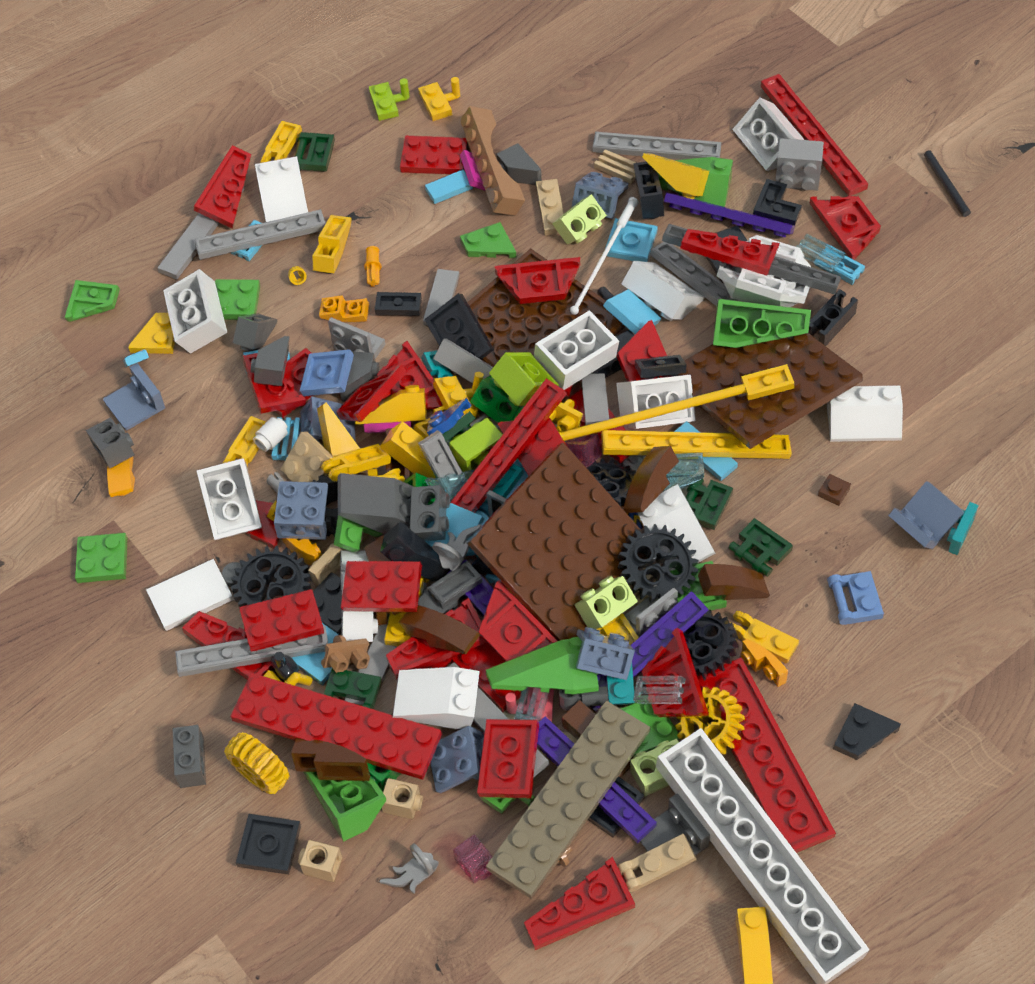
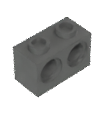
(111, 442)
(423, 513)
(189, 756)

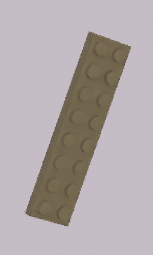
(568, 799)

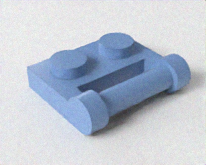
(863, 596)

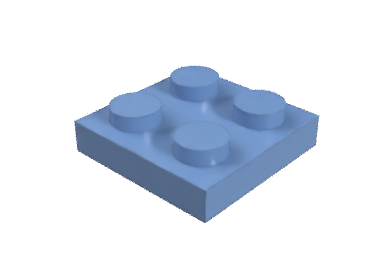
(326, 372)

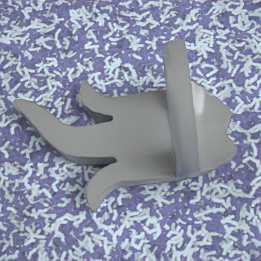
(455, 549)
(414, 871)

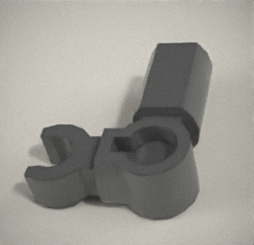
(590, 699)

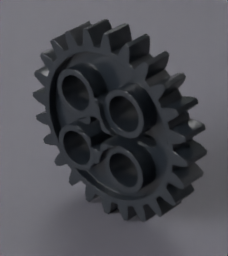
(613, 478)
(649, 544)
(252, 577)
(711, 643)

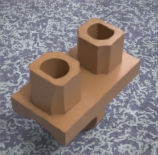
(343, 653)

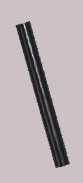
(952, 191)

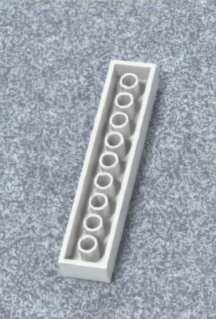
(762, 858)

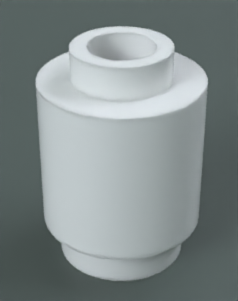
(270, 434)

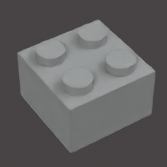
(799, 163)

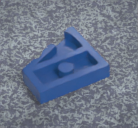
(446, 420)

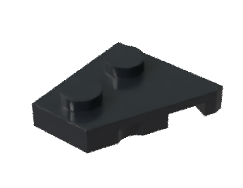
(863, 731)

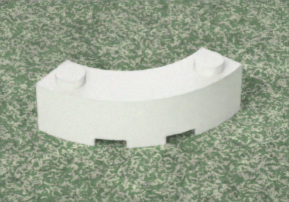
(356, 624)

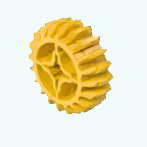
(729, 728)
(256, 763)

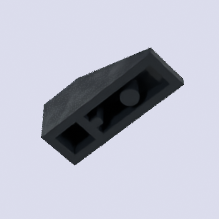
(648, 191)
(407, 546)

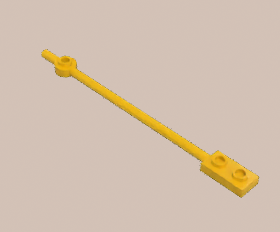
(754, 385)

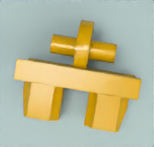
(566, 416)

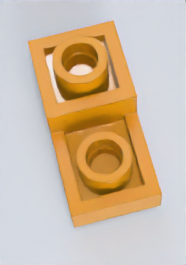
(344, 310)
(121, 478)
(304, 549)
(759, 658)

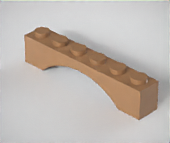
(501, 189)

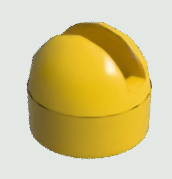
(301, 272)

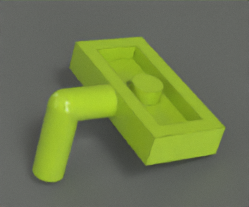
(385, 101)

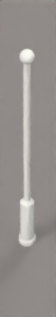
(632, 203)

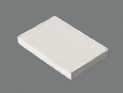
(189, 593)

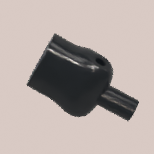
(283, 665)

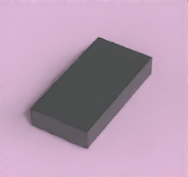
(455, 584)

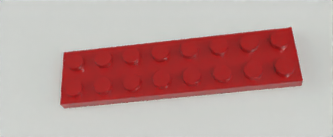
(309, 715)
(770, 763)

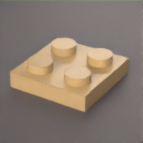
(305, 459)

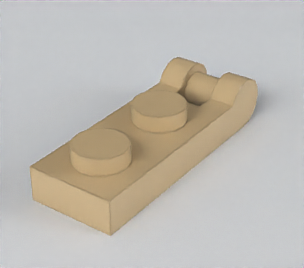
(657, 862)

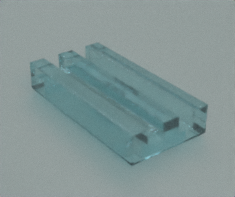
(821, 250)
(519, 716)

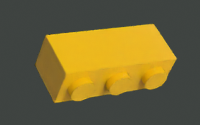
(403, 446)

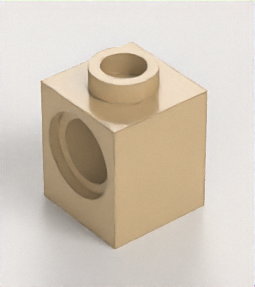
(394, 790)
(328, 868)

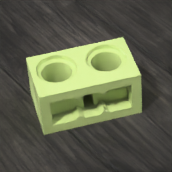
(578, 217)
(607, 605)
(654, 781)

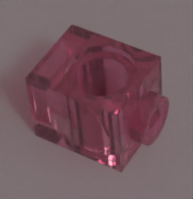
(586, 448)
(473, 858)

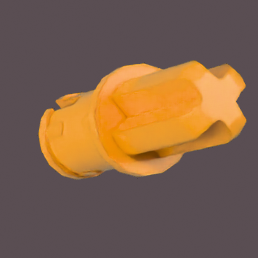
(372, 266)

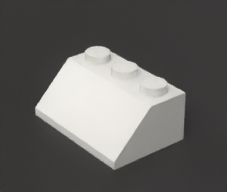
(762, 130)
(661, 290)
(866, 414)

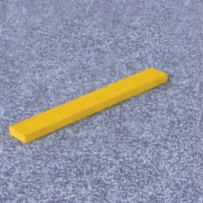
(709, 444)

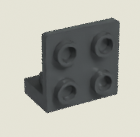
(674, 822)

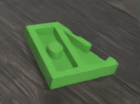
(488, 242)
(91, 299)

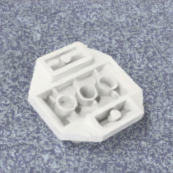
(763, 289)

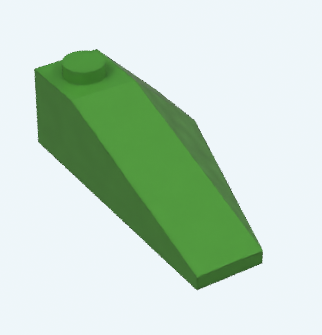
(717, 182)
(753, 323)
(545, 669)
(348, 803)

